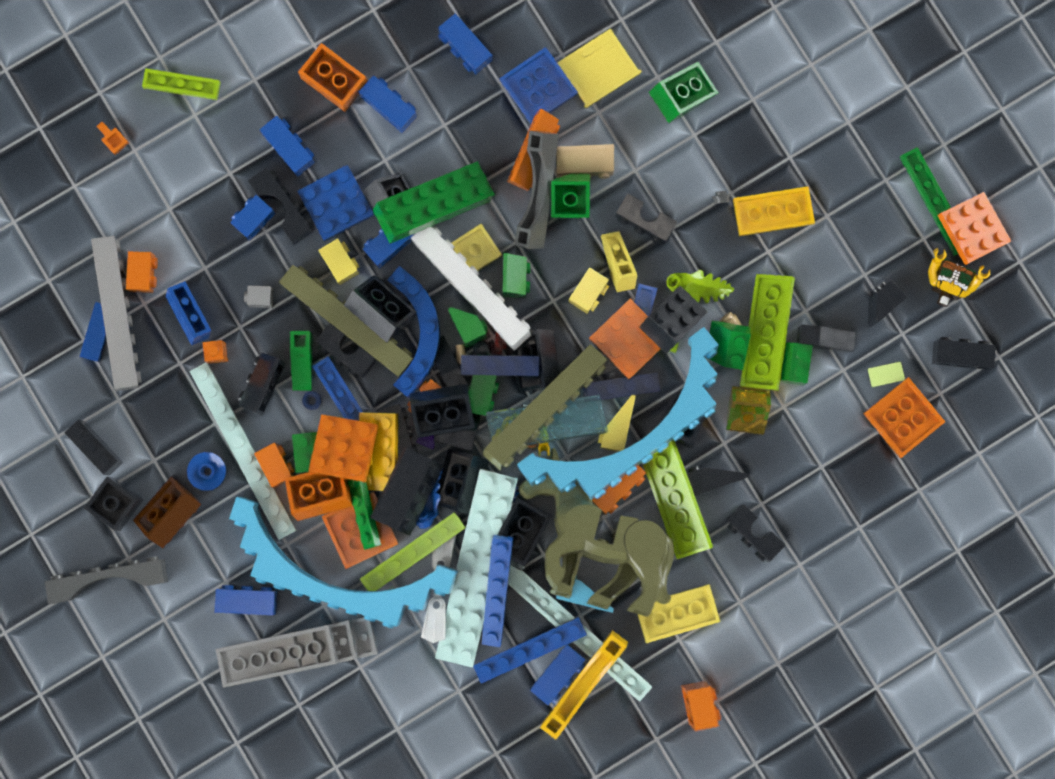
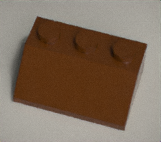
(166, 512)

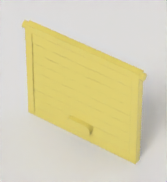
(599, 68)

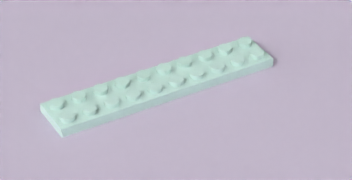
(468, 597)

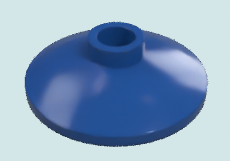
(197, 467)

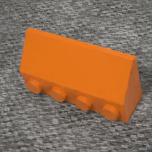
(521, 173)

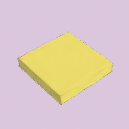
(477, 248)

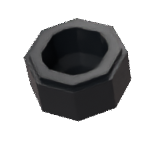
(482, 348)

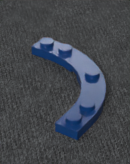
(429, 331)

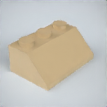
(585, 159)

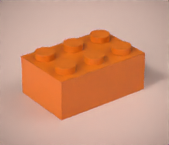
(332, 77)
(316, 494)
(700, 706)

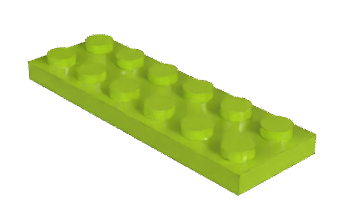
(768, 331)
(677, 502)

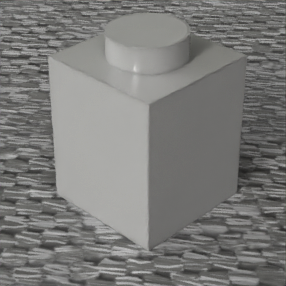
(259, 296)

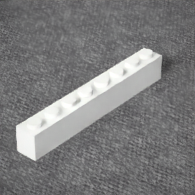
(471, 287)

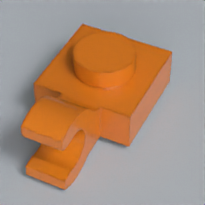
(113, 139)

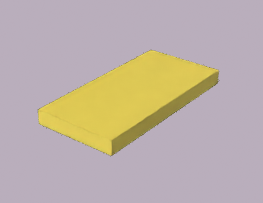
(682, 614)

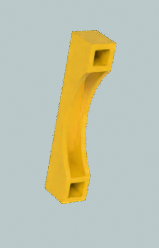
(583, 684)

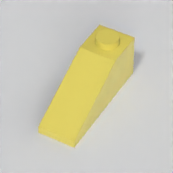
(619, 262)
(618, 428)

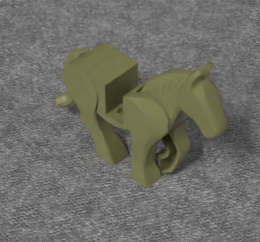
(636, 546)

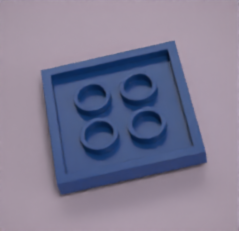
(538, 85)
(335, 203)

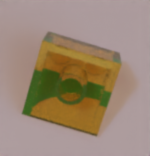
(748, 410)

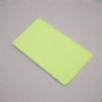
(886, 374)

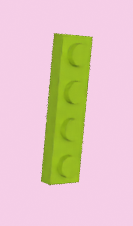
(181, 84)

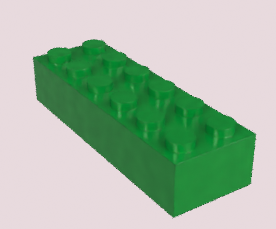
(433, 202)

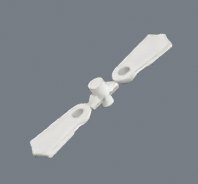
(435, 619)

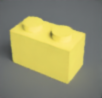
(338, 261)
(589, 290)

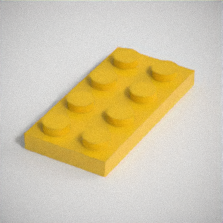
(773, 211)
(385, 448)

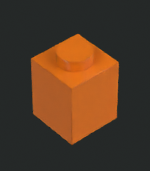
(215, 352)

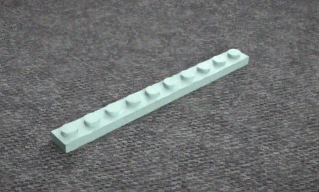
(242, 450)
(589, 644)

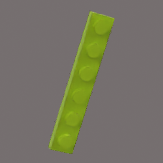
(413, 553)

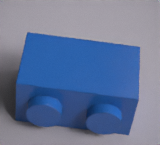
(252, 217)

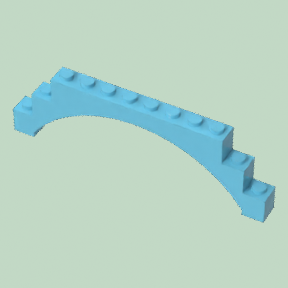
(601, 473)
(276, 568)

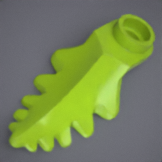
(700, 286)

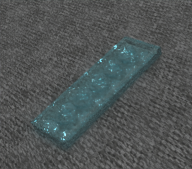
(580, 419)

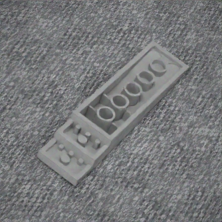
(296, 651)

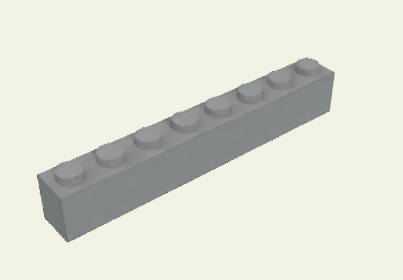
(114, 312)

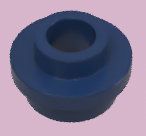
(305, 400)

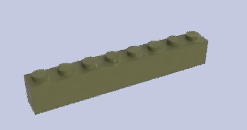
(333, 311)
(545, 407)

